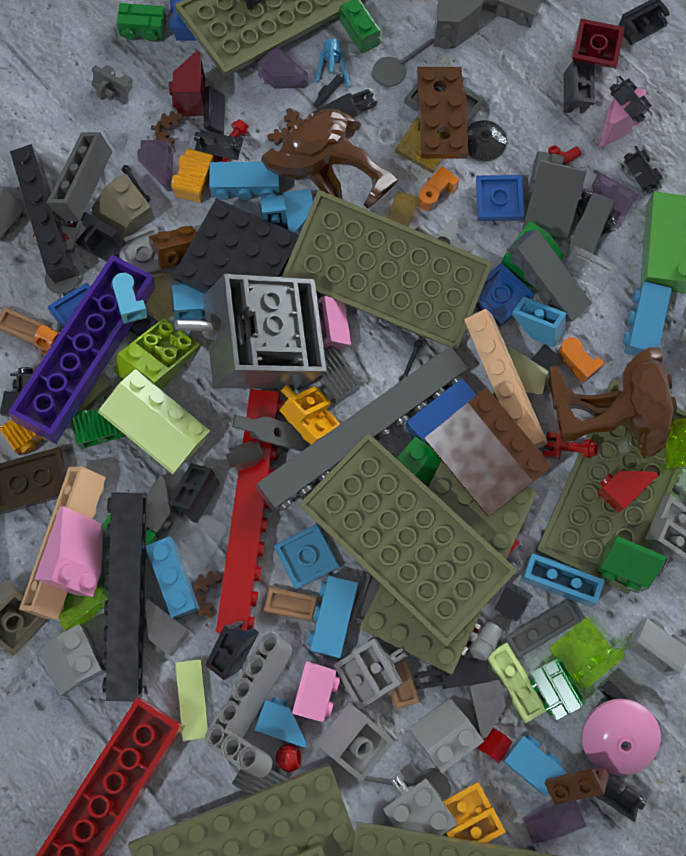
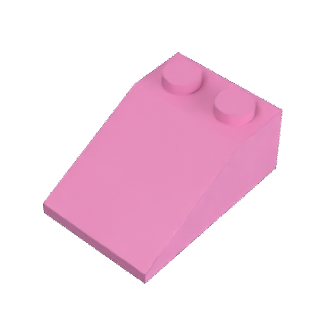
(72, 554)

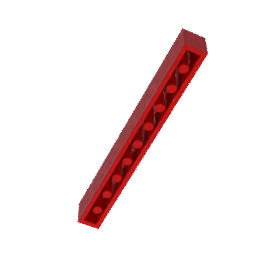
(248, 524)

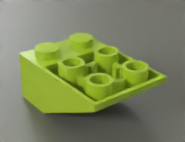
(157, 354)

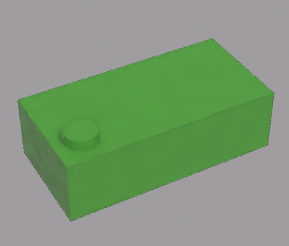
(665, 242)

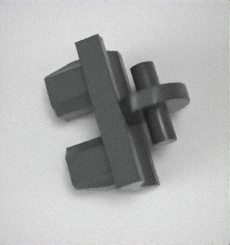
(109, 85)

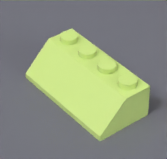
(154, 421)

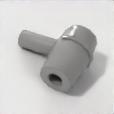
(485, 641)

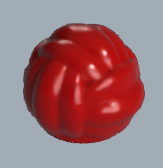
(289, 757)

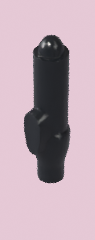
(327, 90)

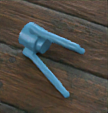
(332, 53)

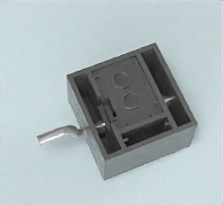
(282, 345)

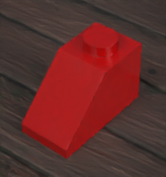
(624, 487)

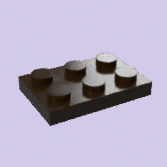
(31, 480)

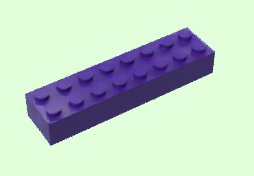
(78, 354)

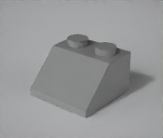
(658, 647)
(72, 659)
(446, 735)
(355, 742)

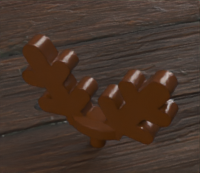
(291, 119)
(166, 122)
(202, 584)

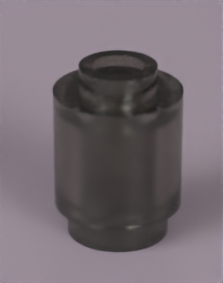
(245, 455)

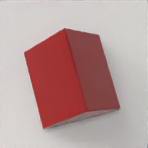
(495, 745)

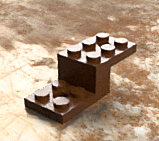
(442, 113)

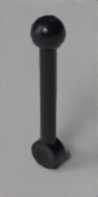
(127, 170)
(417, 345)

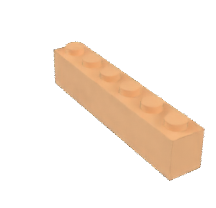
(504, 374)
(78, 493)

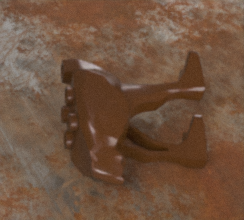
(320, 144)
(640, 404)

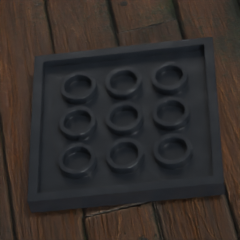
(234, 244)

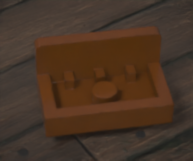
(172, 245)
(577, 785)

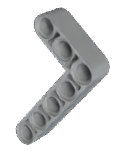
(244, 702)

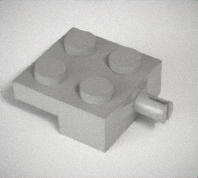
(669, 530)
(370, 672)
(419, 808)

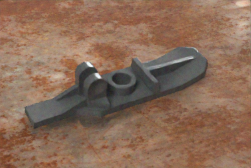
(264, 428)

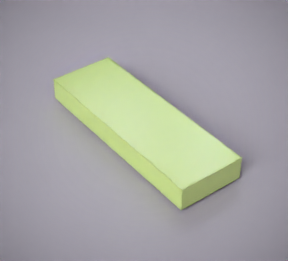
(517, 683)
(192, 699)

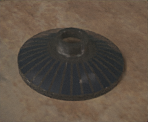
(485, 149)

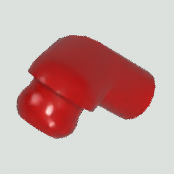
(569, 155)

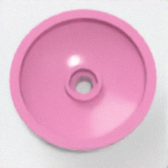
(611, 726)

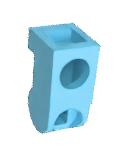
(125, 295)

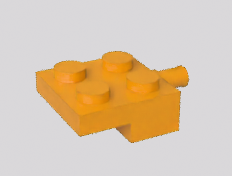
(308, 413)
(473, 815)

